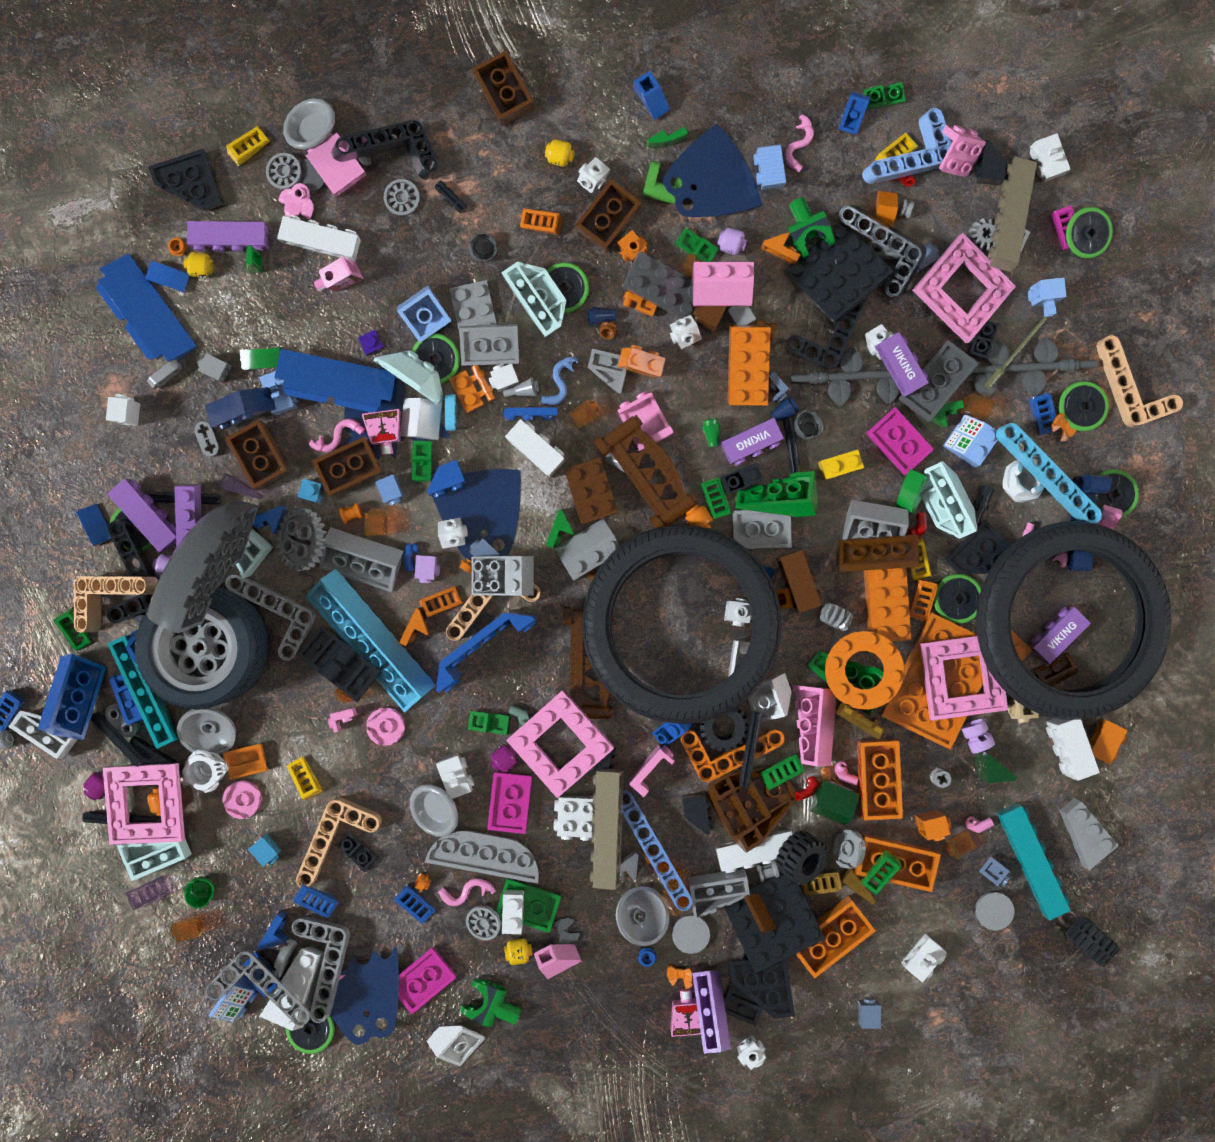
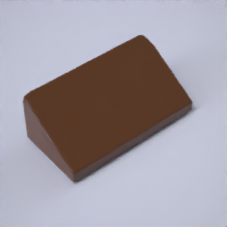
(1057, 671)
(760, 913)

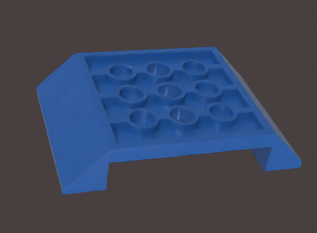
(449, 674)

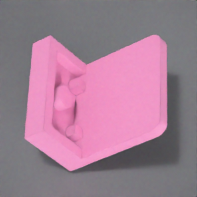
(963, 150)

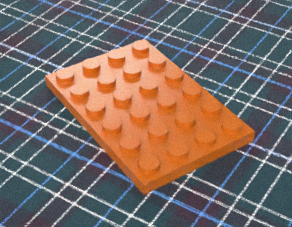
(962, 678)

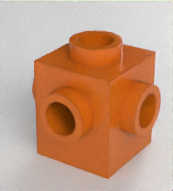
(630, 241)

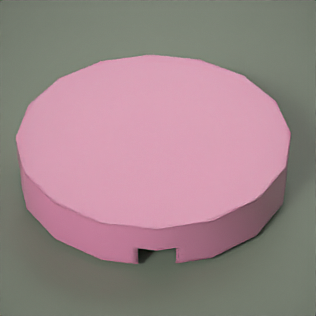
(385, 726)
(242, 799)

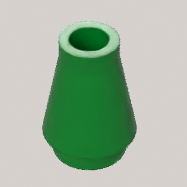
(712, 431)

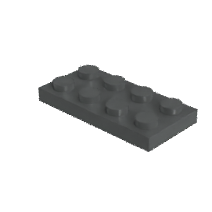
(660, 285)
(945, 375)

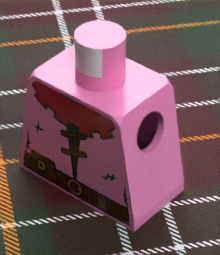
(338, 275)
(383, 429)
(685, 1015)

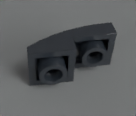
(984, 340)
(358, 851)

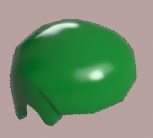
(199, 892)

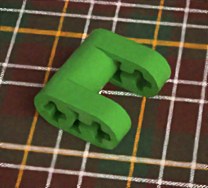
(656, 189)

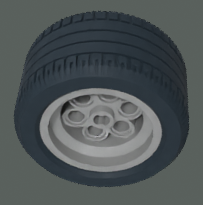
(234, 673)

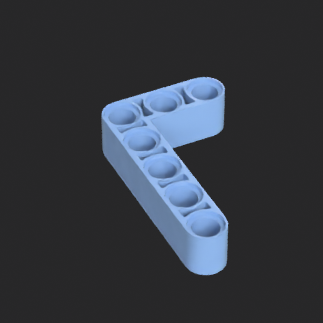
(931, 154)

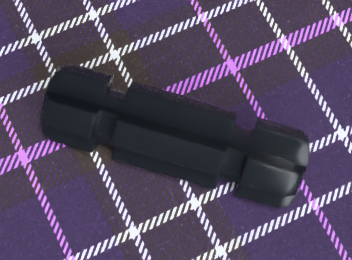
(450, 196)

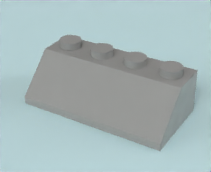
(361, 559)

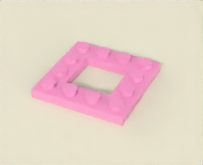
(997, 285)
(939, 704)
(554, 778)
(168, 779)

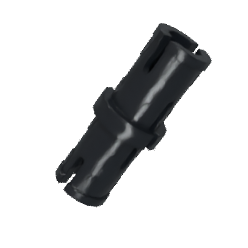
(981, 503)

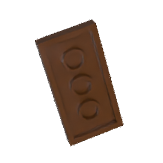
(879, 553)

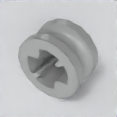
(906, 208)

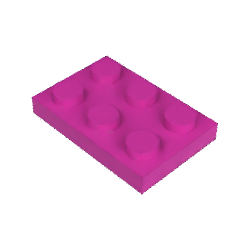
(899, 441)
(509, 802)
(424, 980)

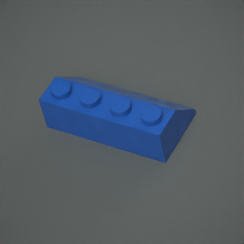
(72, 697)

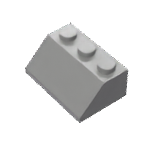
(874, 520)
(587, 549)

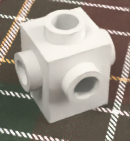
(593, 175)
(685, 332)
(875, 337)
(452, 533)
(732, 614)
(748, 1047)

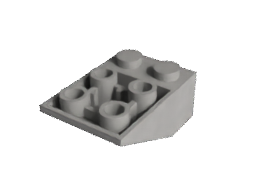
(503, 575)

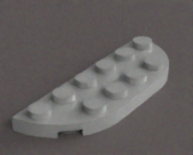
(485, 855)

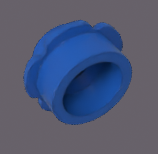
(647, 962)

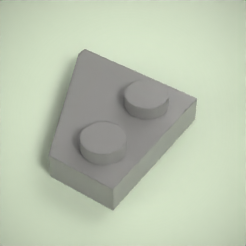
(606, 368)

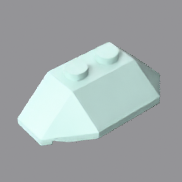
(537, 295)
(414, 372)
(948, 501)

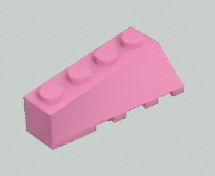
(816, 723)

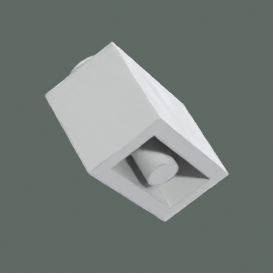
(123, 410)
(513, 912)

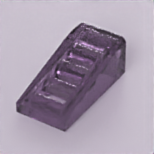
(232, 484)
(132, 899)

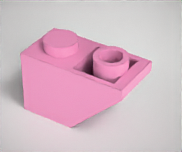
(557, 958)

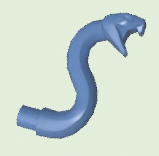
(557, 399)

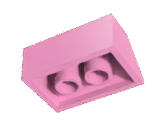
(723, 283)

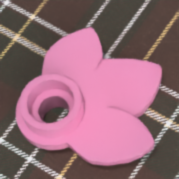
(294, 204)

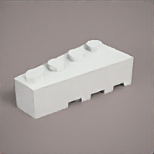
(302, 982)

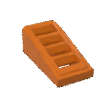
(555, 230)
(931, 595)
(424, 607)

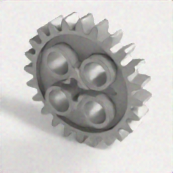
(305, 526)

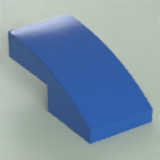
(167, 276)

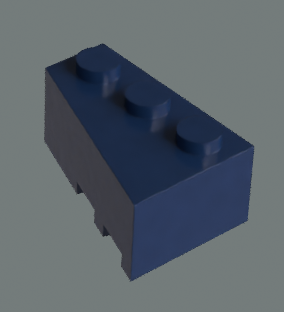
(239, 407)

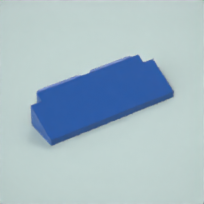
(148, 315)
(321, 378)

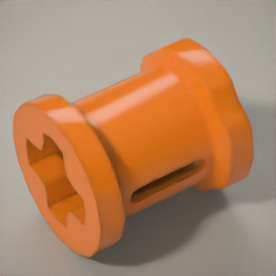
(350, 513)

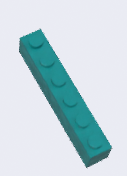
(148, 703)
(1033, 861)

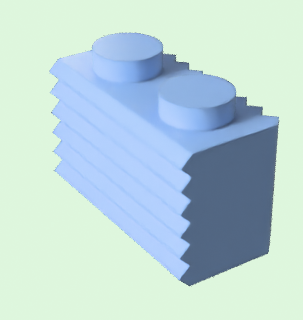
(770, 167)

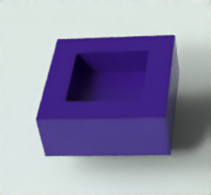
(370, 342)

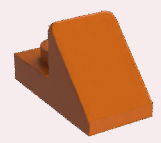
(775, 247)
(416, 622)

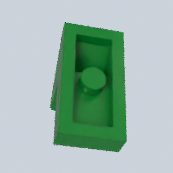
(951, 409)
(560, 524)

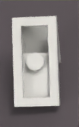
(629, 865)

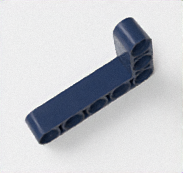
(1090, 486)

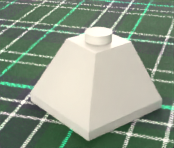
(772, 698)
(454, 1043)

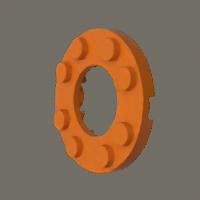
(865, 698)

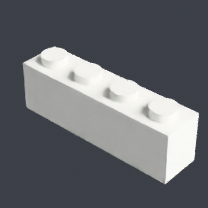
(319, 238)
(732, 856)

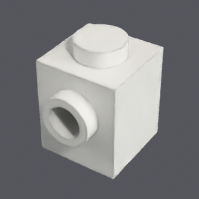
(503, 377)

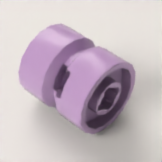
(977, 734)

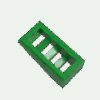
(253, 260)
(709, 500)
(62, 625)
(789, 762)
(876, 868)

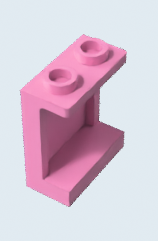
(336, 174)
(651, 416)
(647, 766)

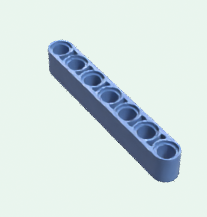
(660, 857)

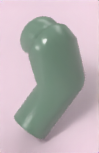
(522, 714)

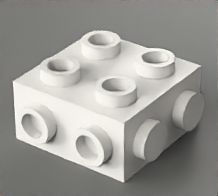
(574, 817)

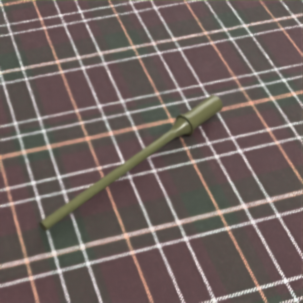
(1000, 371)

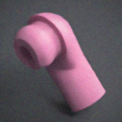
(843, 774)
(978, 826)

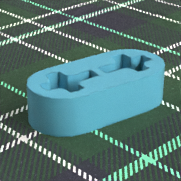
(450, 412)

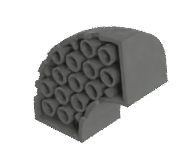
(198, 566)

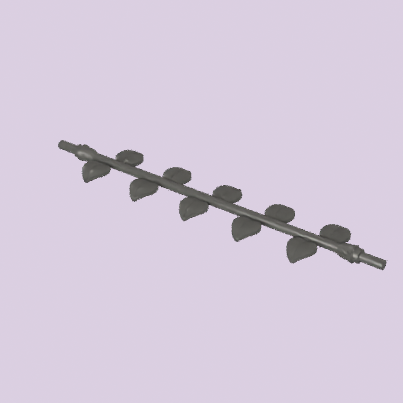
(1033, 380)

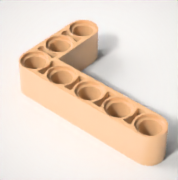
(1136, 406)
(88, 596)
(475, 611)
(328, 834)

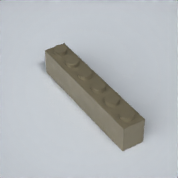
(1012, 214)
(608, 829)

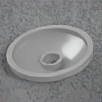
(196, 732)
(652, 915)

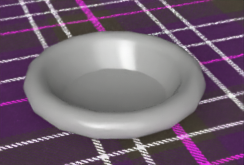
(309, 124)
(433, 810)

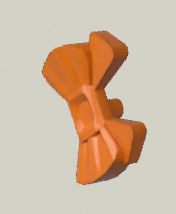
(1061, 422)
(674, 973)

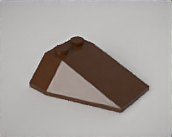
(752, 811)

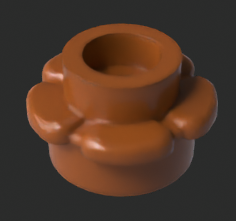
(608, 330)

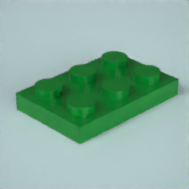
(539, 904)

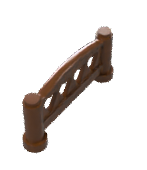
(618, 442)
(579, 665)

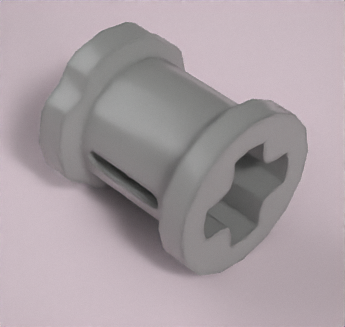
(940, 772)
(767, 871)

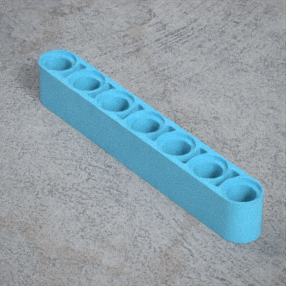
(1039, 471)

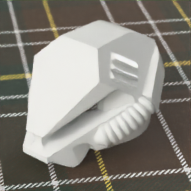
(1021, 483)
(204, 770)

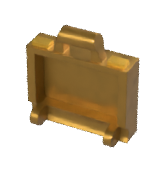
(859, 720)

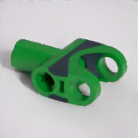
(808, 226)
(492, 1006)

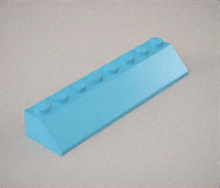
(370, 639)

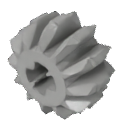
(977, 231)
(836, 616)

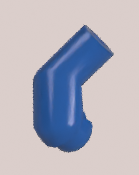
(407, 556)

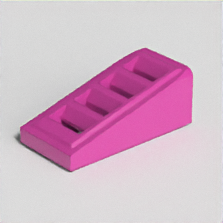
(1055, 217)

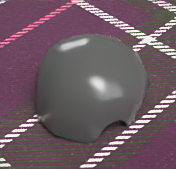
(482, 247)
(808, 425)

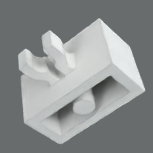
(1049, 158)
(455, 776)
(924, 958)

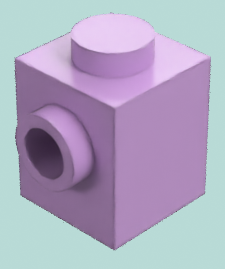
(426, 568)

